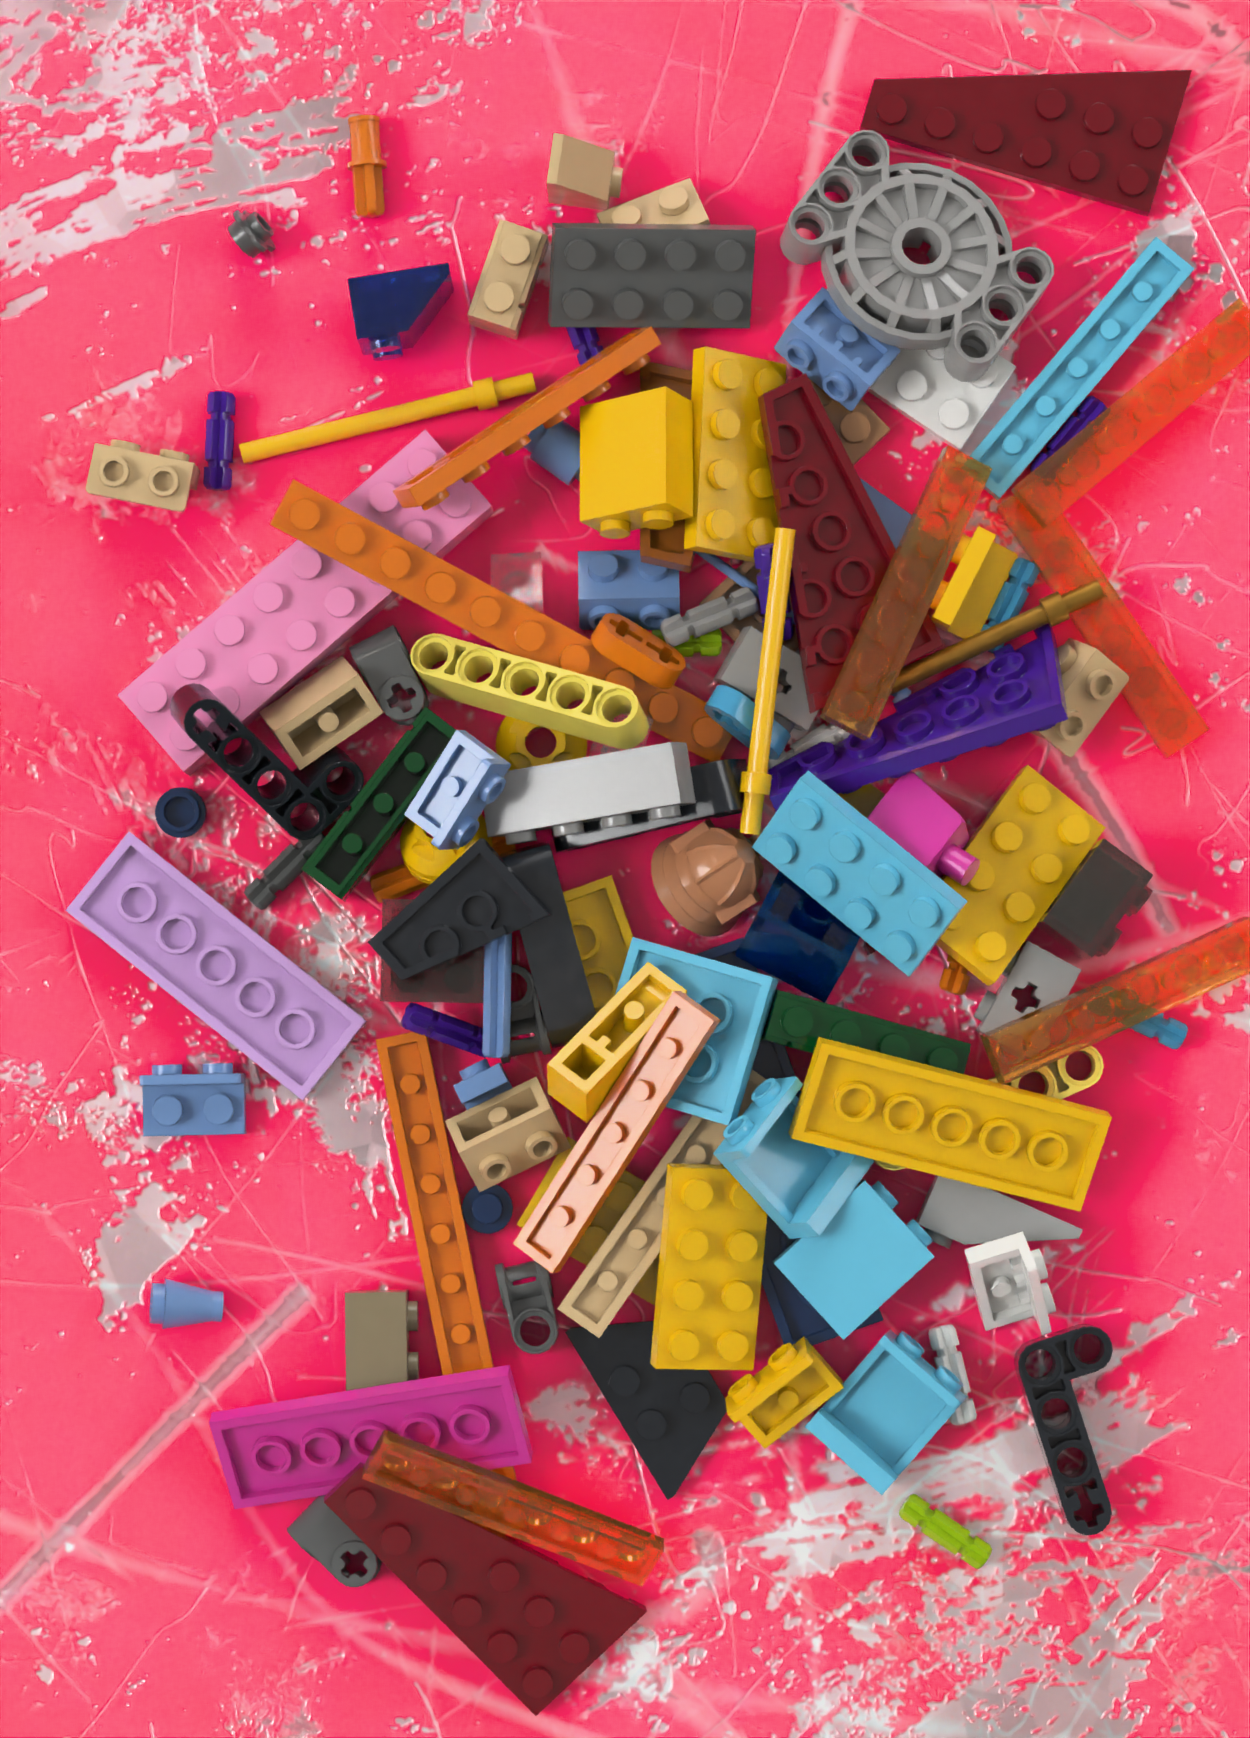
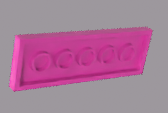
(315, 1441)

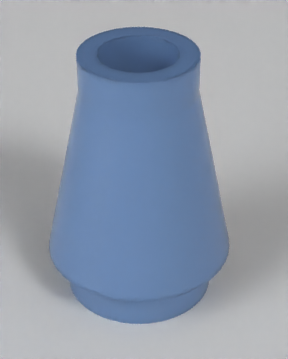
(183, 1304)

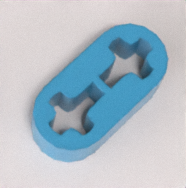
(735, 714)

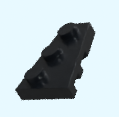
(458, 913)

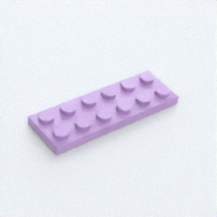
(216, 965)

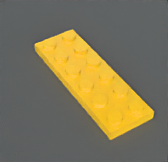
(949, 1124)

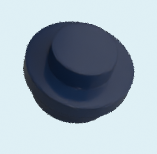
(180, 812)
(488, 1209)

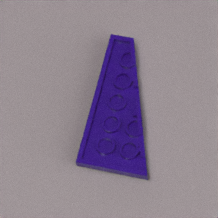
(948, 718)

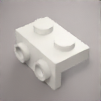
(1009, 1283)

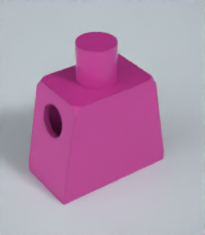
(926, 828)

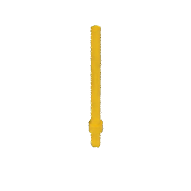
(483, 394)
(756, 781)

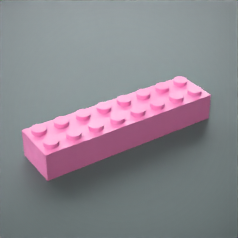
(296, 609)

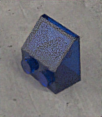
(397, 307)
(797, 940)

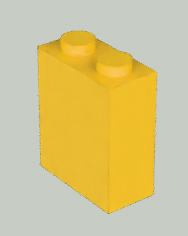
(636, 462)

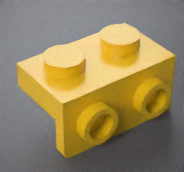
(969, 596)
(782, 1391)

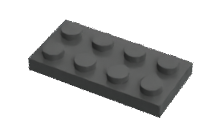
(651, 275)

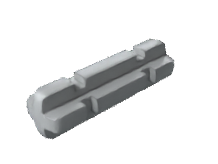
(709, 616)

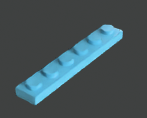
(1080, 365)

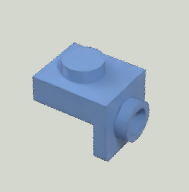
(481, 1083)

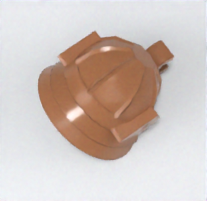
(707, 877)

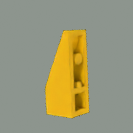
(600, 1051)

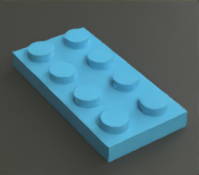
(859, 873)

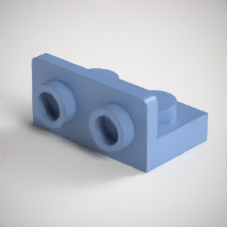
(834, 351)
(193, 1102)

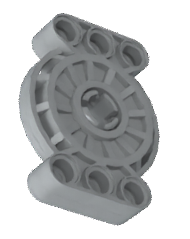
(905, 300)

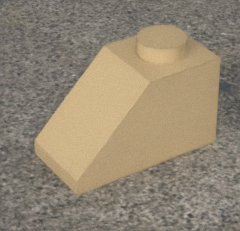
(582, 174)

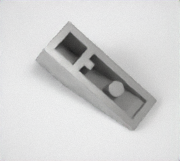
(982, 1215)

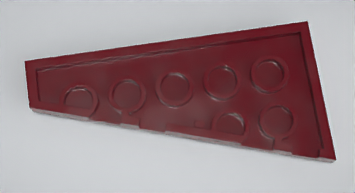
(1066, 131)
(838, 535)
(501, 1598)

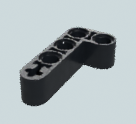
(254, 758)
(716, 796)
(552, 947)
(1072, 1430)

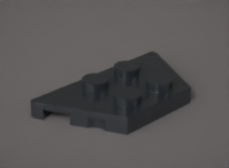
(662, 1410)

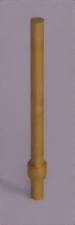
(1052, 611)

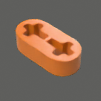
(638, 651)

